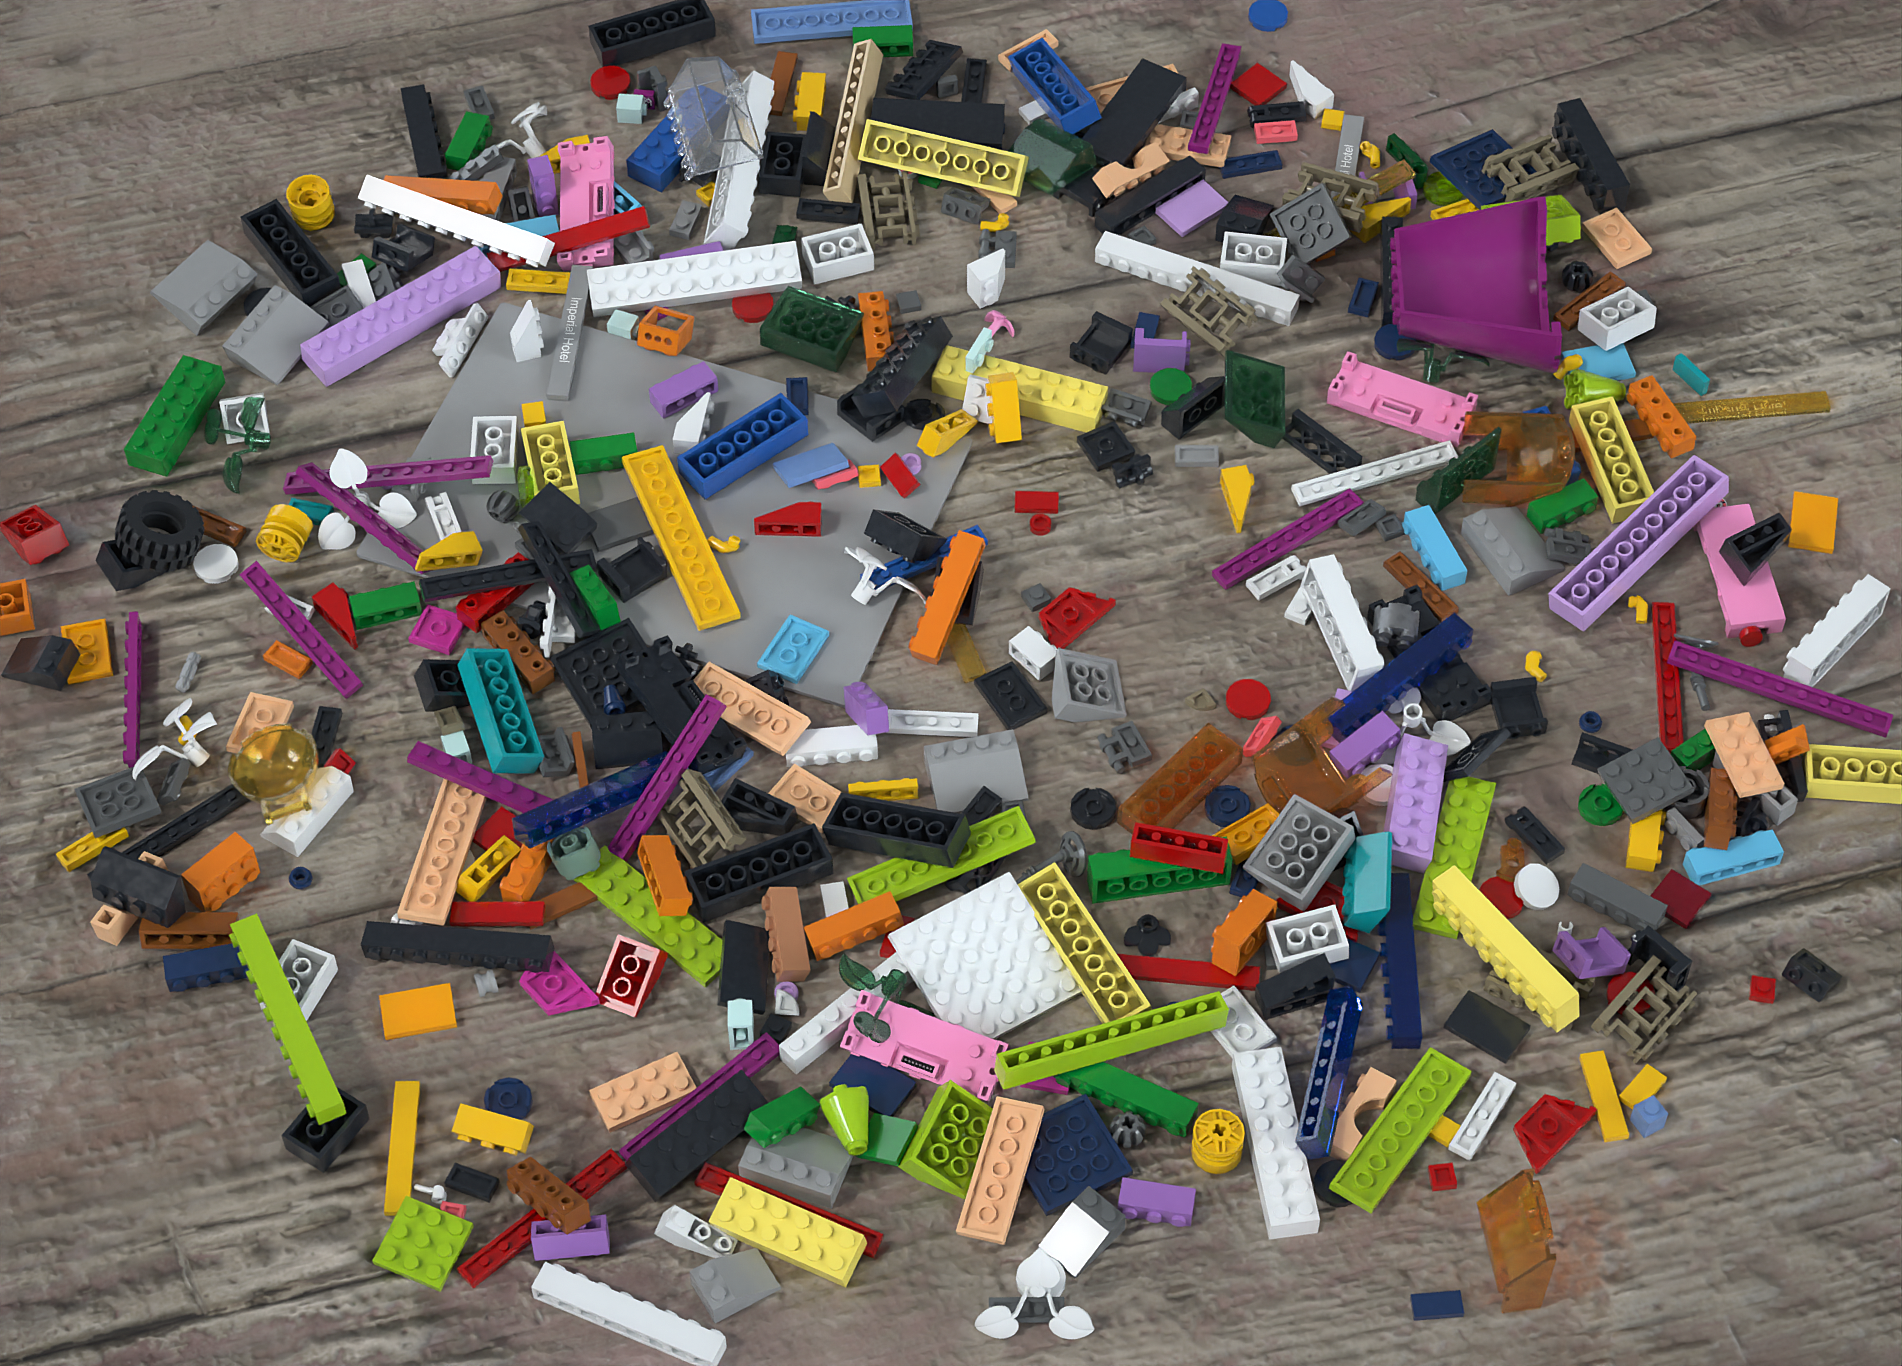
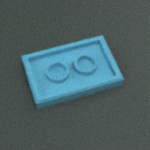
(1611, 363)
(793, 648)

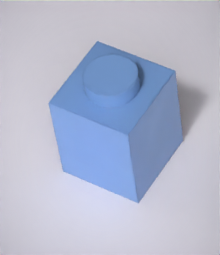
(1648, 1116)

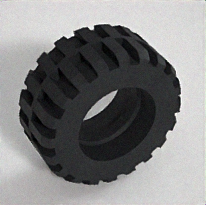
(156, 549)

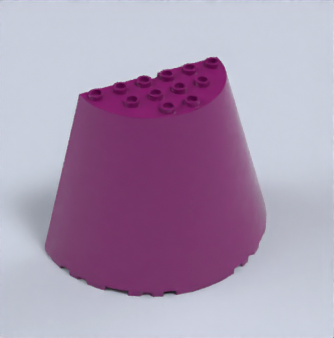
(1478, 284)

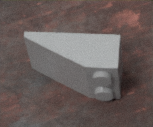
(733, 1283)

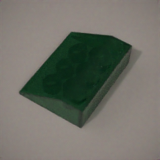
(1053, 155)
(810, 328)
(1255, 398)
(1447, 483)

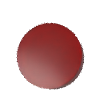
(1040, 524)
(1750, 636)

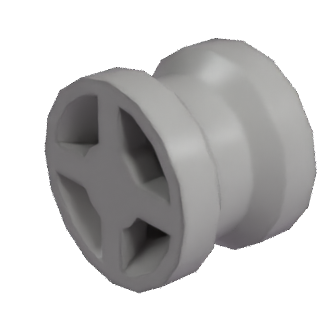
(486, 983)

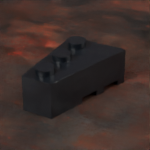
(1754, 546)
(757, 810)
(1296, 988)

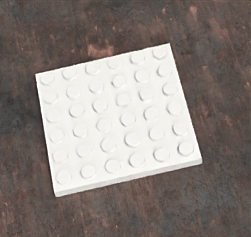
(985, 960)

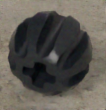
(1577, 276)

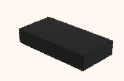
(472, 1182)

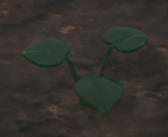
(1433, 366)
(253, 438)
(859, 978)

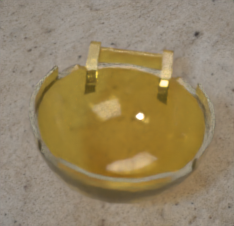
(276, 769)

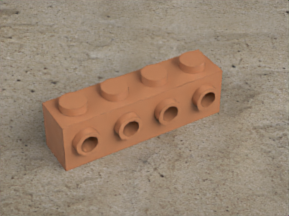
(786, 934)

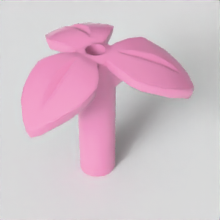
(998, 320)

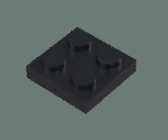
(1105, 446)

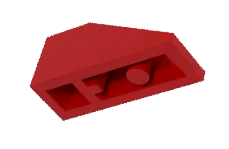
(793, 520)
(334, 609)

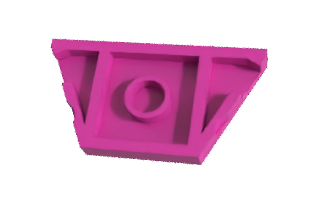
(558, 989)

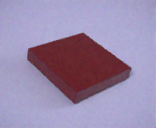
(1682, 897)

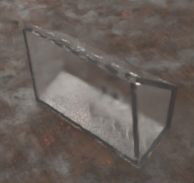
(711, 117)

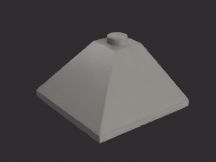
(1086, 688)

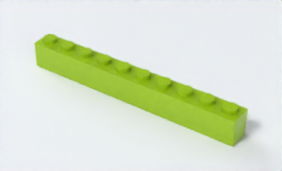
(288, 1020)
(1111, 1040)

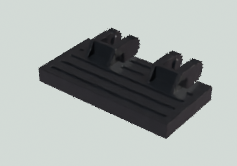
(923, 70)

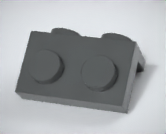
(652, 80)
(384, 280)
(1126, 407)
(557, 754)

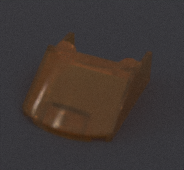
(1537, 456)
(1301, 766)
(1517, 1241)

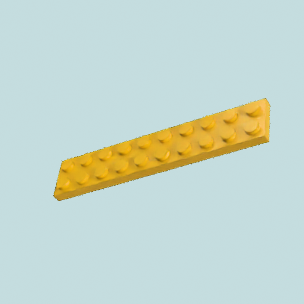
(681, 538)

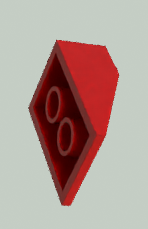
(34, 534)
(630, 975)

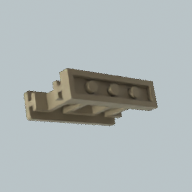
(1339, 183)
(1536, 183)
(871, 211)
(1199, 323)
(711, 811)
(1500, 989)
(1631, 997)

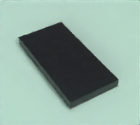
(744, 965)

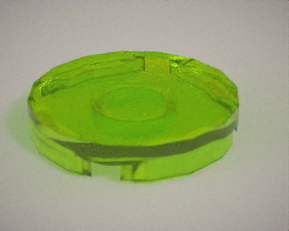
(1440, 190)
(525, 485)

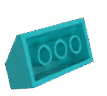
(1367, 881)

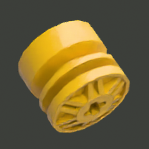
(310, 202)
(284, 533)
(1217, 1141)

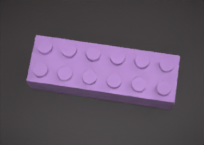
(1415, 801)

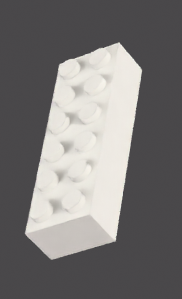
(1341, 621)
(1837, 632)

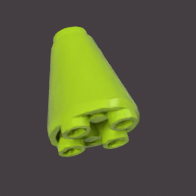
(1587, 387)
(848, 1116)

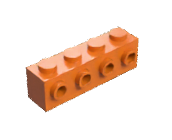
(875, 326)
(1661, 416)
(525, 873)
(664, 875)
(853, 926)

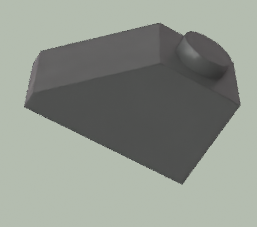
(520, 204)

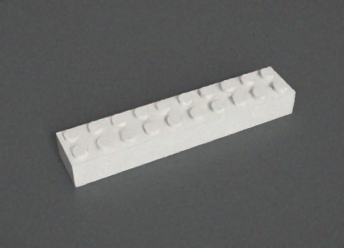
(737, 183)
(694, 278)

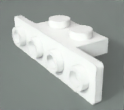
(459, 338)
(556, 626)

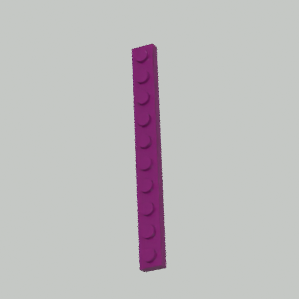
(408, 473)
(1780, 689)

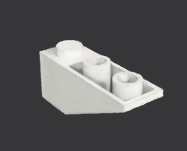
(1310, 91)
(525, 333)
(692, 426)
(694, 1234)

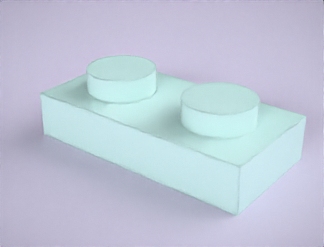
(976, 354)

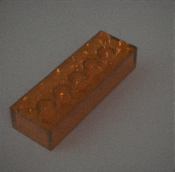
(1182, 781)

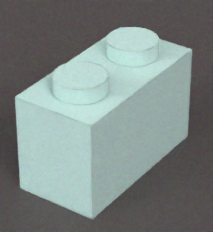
(740, 1024)

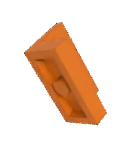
(1788, 744)

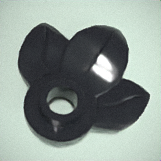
(1147, 938)

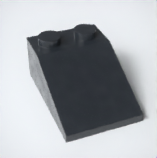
(1243, 216)
(560, 517)
(120, 570)
(969, 606)
(42, 661)
(440, 685)

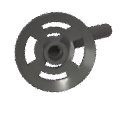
(1697, 680)
(1066, 855)

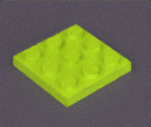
(423, 1243)

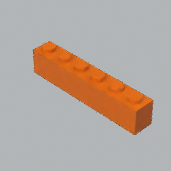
(474, 196)
(947, 597)

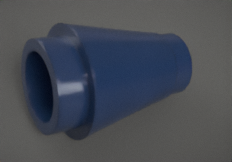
(613, 701)

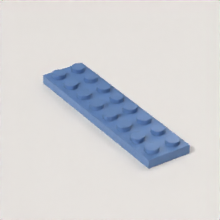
(826, 19)

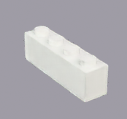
(832, 746)

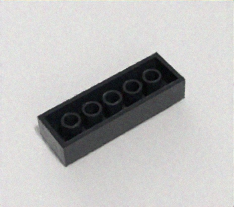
(651, 31)
(1586, 148)
(290, 253)
(902, 366)
(897, 830)
(747, 874)
(695, 1136)

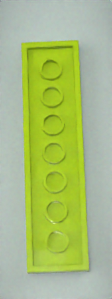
(987, 842)
(1455, 843)
(629, 897)
(1400, 1130)

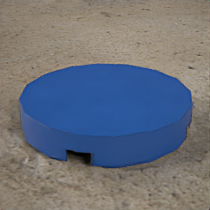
(1268, 15)

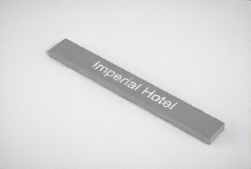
(1349, 145)
(569, 334)

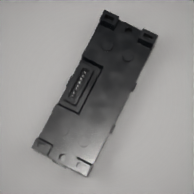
(1134, 112)
(961, 121)
(1454, 687)
(672, 699)

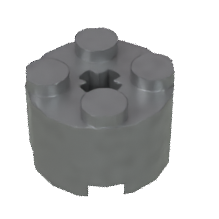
(1395, 625)
(1695, 802)

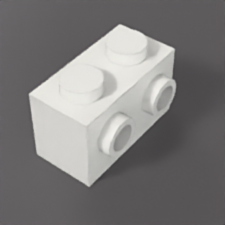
(1033, 652)

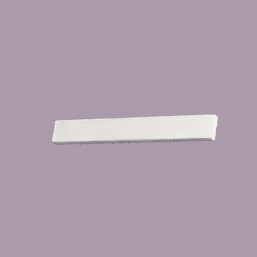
(1373, 473)

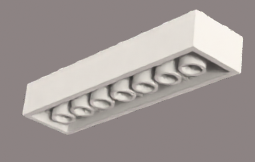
(1271, 1135)

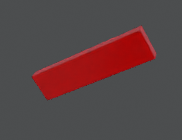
(497, 913)

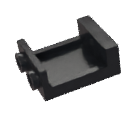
(1085, 191)
(405, 249)
(1102, 343)
(870, 427)
(633, 570)
(1518, 707)
(1650, 943)

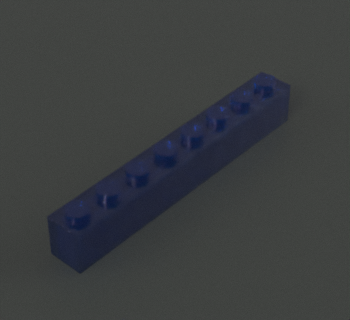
(1401, 675)
(585, 803)
(1400, 968)
(1329, 1073)

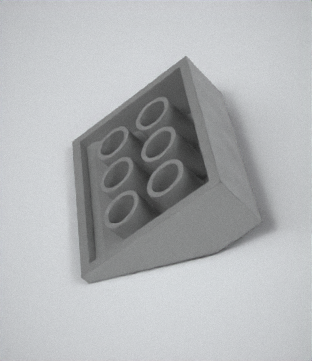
(204, 286)
(272, 335)
(1509, 548)
(966, 765)
(1300, 851)
(800, 1166)

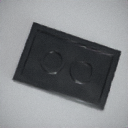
(1010, 696)
(1475, 754)
(1487, 1026)

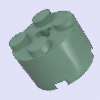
(574, 853)

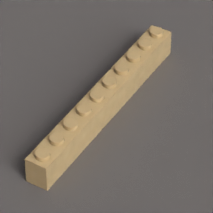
(854, 112)

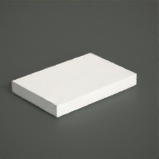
(1243, 1026)

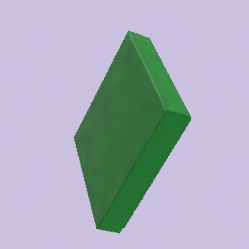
(888, 1139)

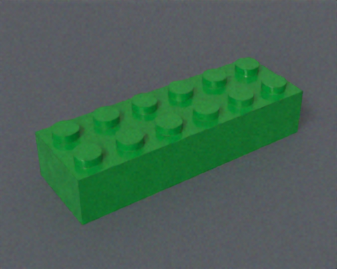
(174, 415)
(1122, 877)

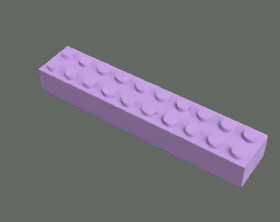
(400, 316)
(1638, 543)

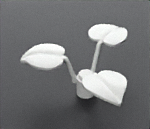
(532, 145)
(350, 470)
(865, 587)
(1443, 731)
(192, 750)
(1039, 1275)

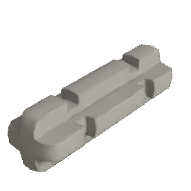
(188, 672)

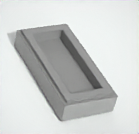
(1196, 456)

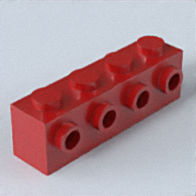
(484, 605)
(1179, 847)

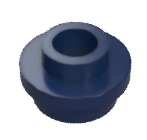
(1590, 717)
(297, 873)

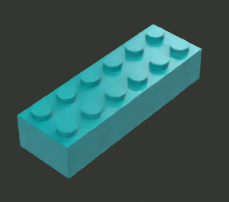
(500, 711)

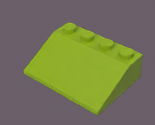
(1562, 220)
(948, 1140)

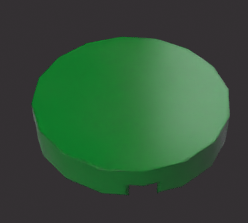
(1169, 385)
(1599, 806)

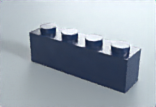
(203, 967)

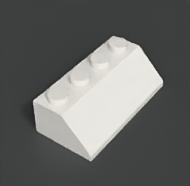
(326, 795)

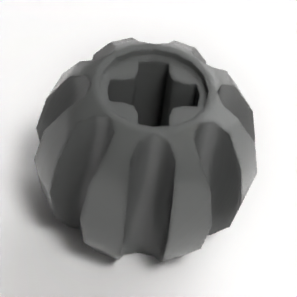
(502, 506)
(1128, 1129)

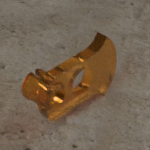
(1511, 852)

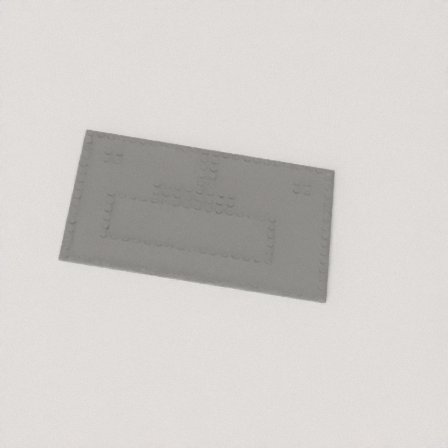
(767, 572)

